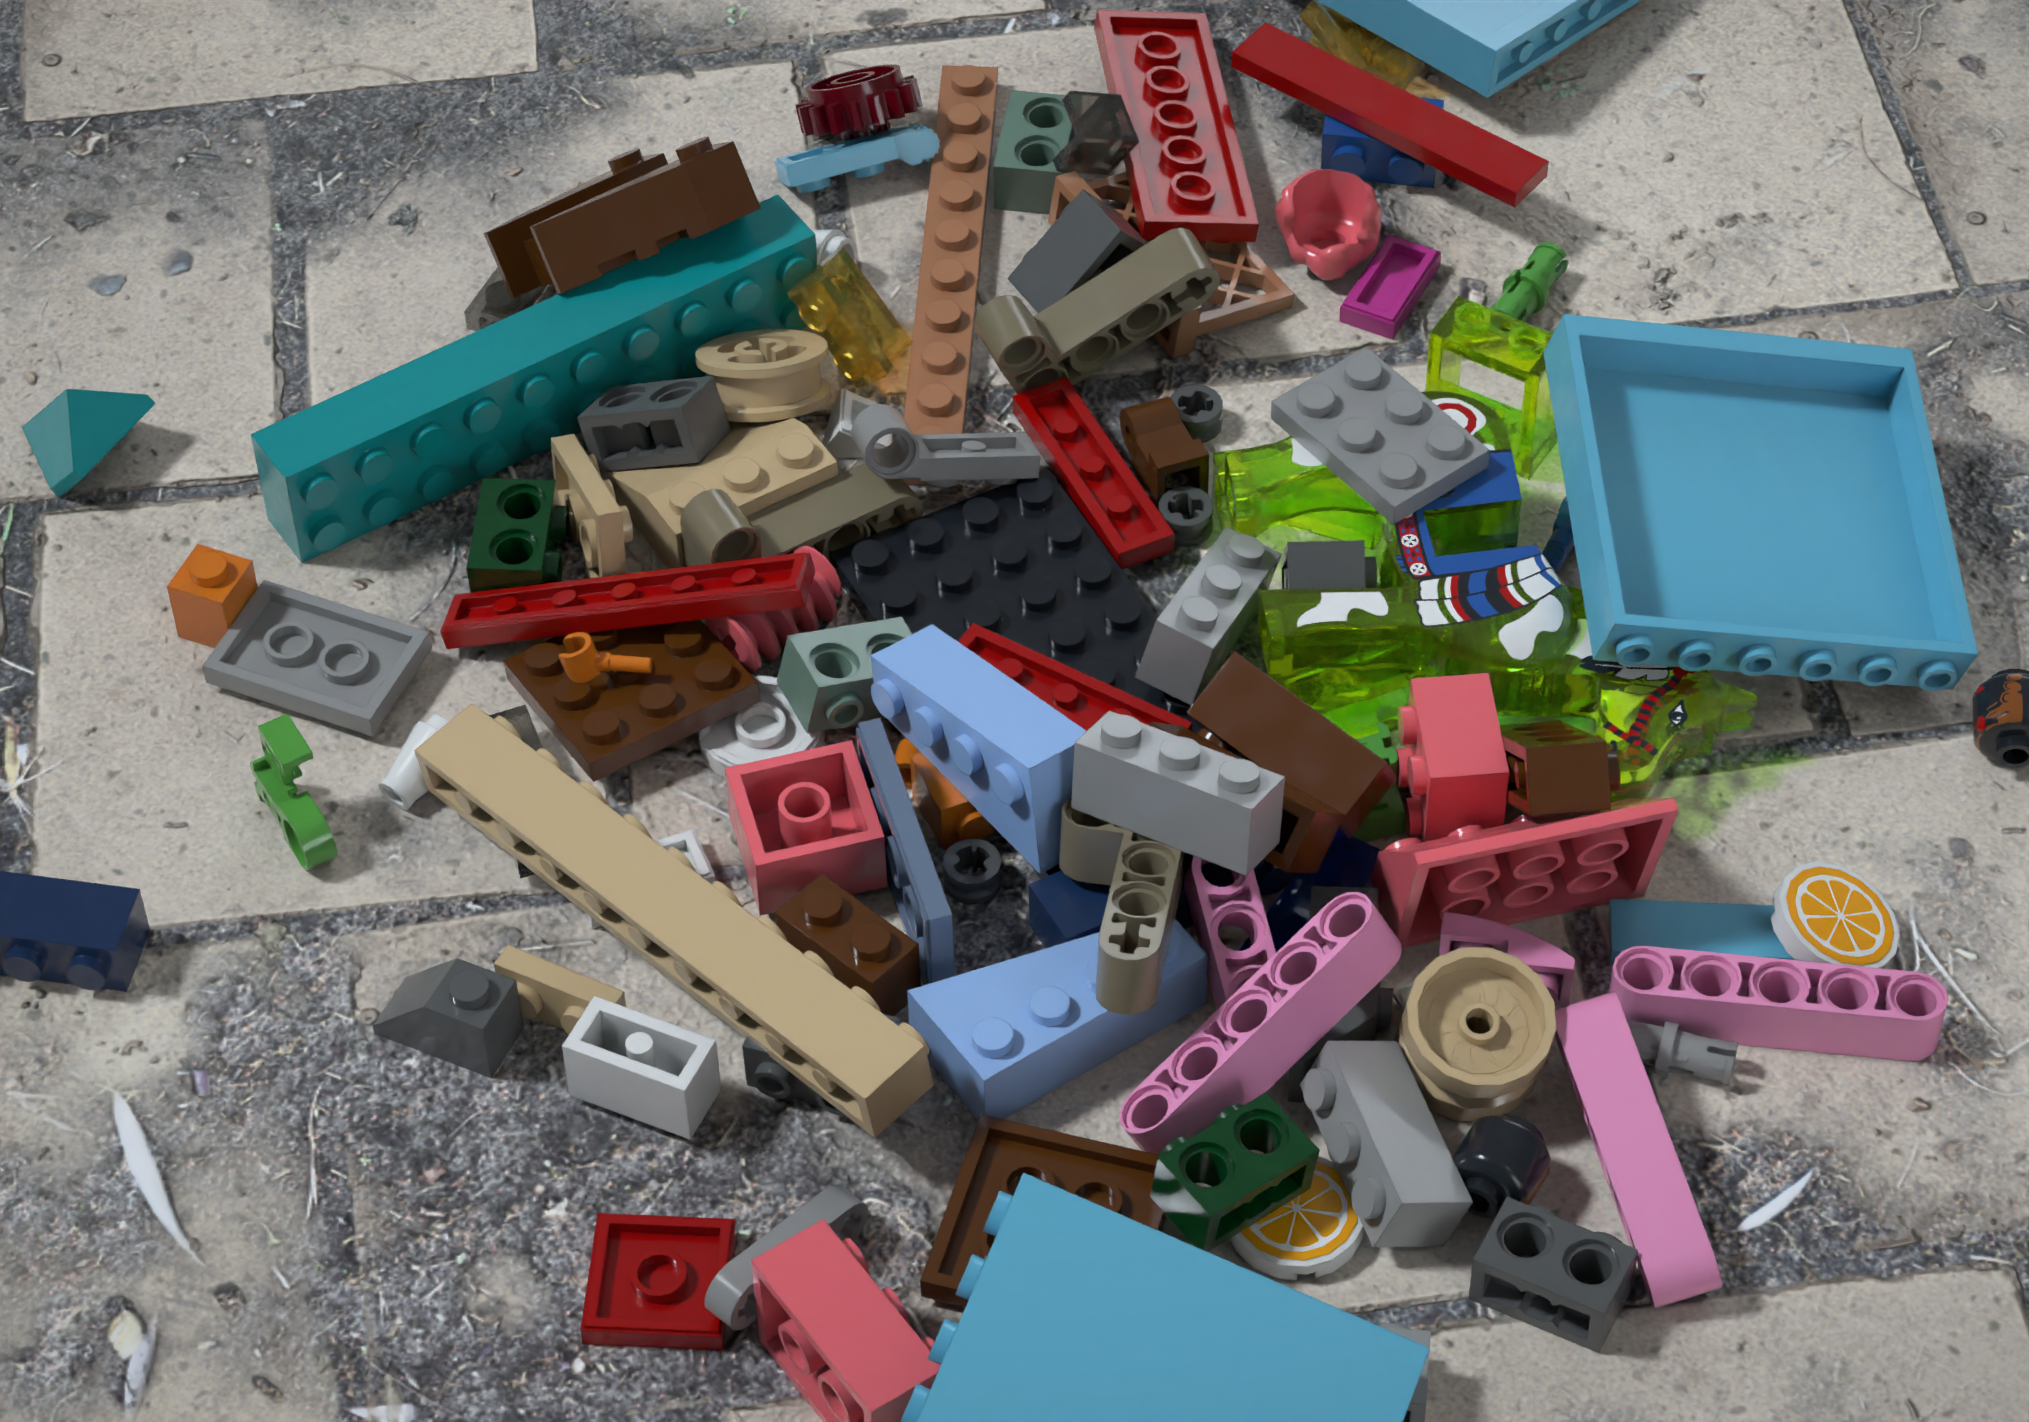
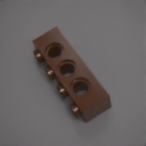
(1558, 768)

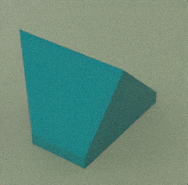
(80, 431)

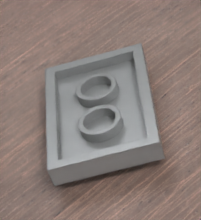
(1380, 435)
(317, 657)

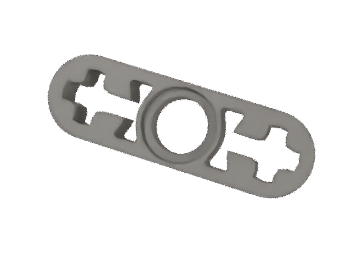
(732, 1289)

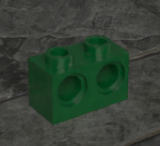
(517, 535)
(1241, 1182)

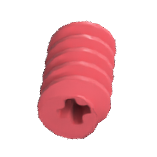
(760, 633)

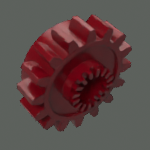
(858, 102)

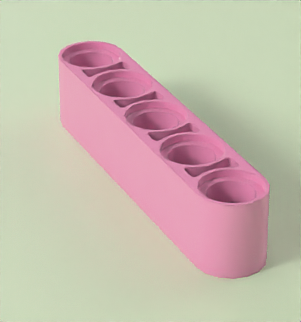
(1783, 1002)
(1265, 1023)
(1635, 1150)

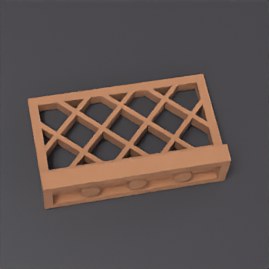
(1249, 270)

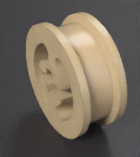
(767, 373)

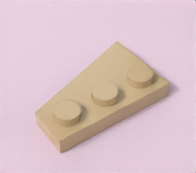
(593, 508)

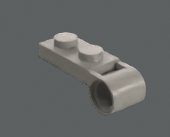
(942, 458)

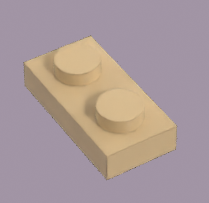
(550, 990)

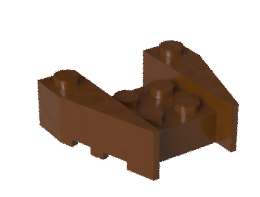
(622, 216)

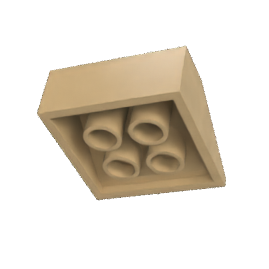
(751, 464)

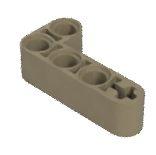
(1100, 316)
(820, 517)
(1139, 908)

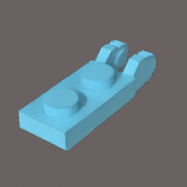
(864, 156)

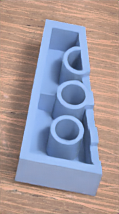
(983, 735)
(1036, 1022)

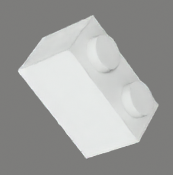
(642, 1067)

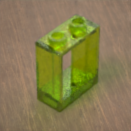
(1475, 334)

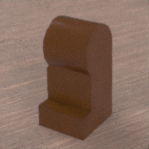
(1162, 446)

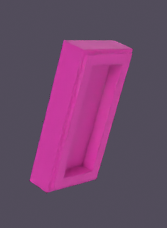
(1390, 287)

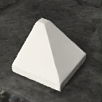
(838, 431)

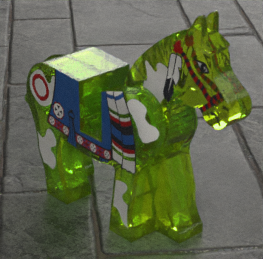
(1455, 603)

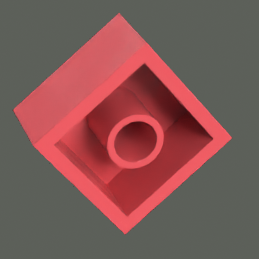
(1451, 756)
(804, 820)

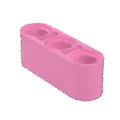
(1228, 906)

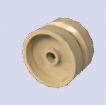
(1476, 1032)

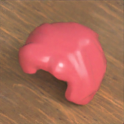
(1329, 221)

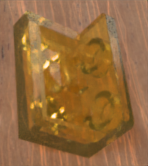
(1359, 46)
(851, 318)

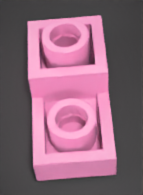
(1541, 956)

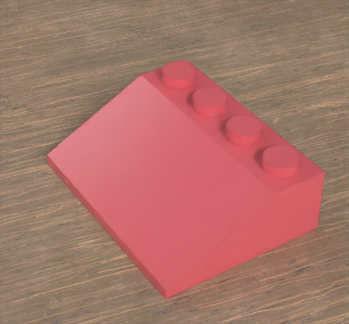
(1522, 868)

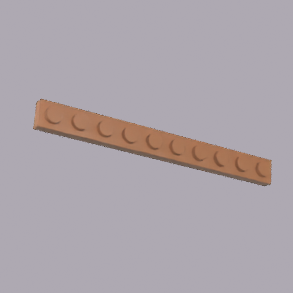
(951, 253)

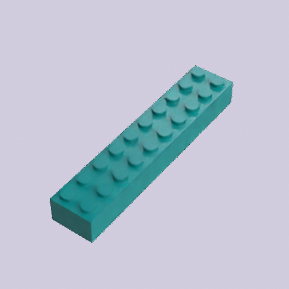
(523, 380)

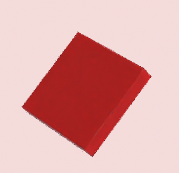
(653, 1281)

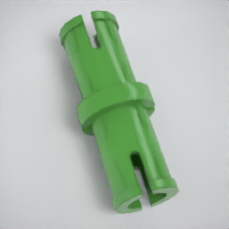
(1529, 288)

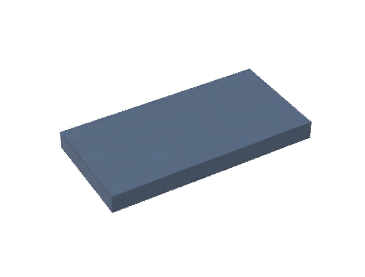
(908, 861)

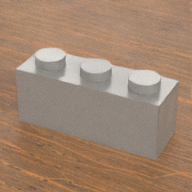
(1207, 615)
(1177, 792)
(1385, 1144)

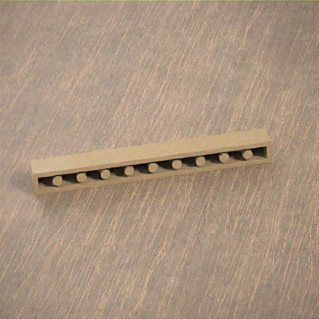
(678, 919)

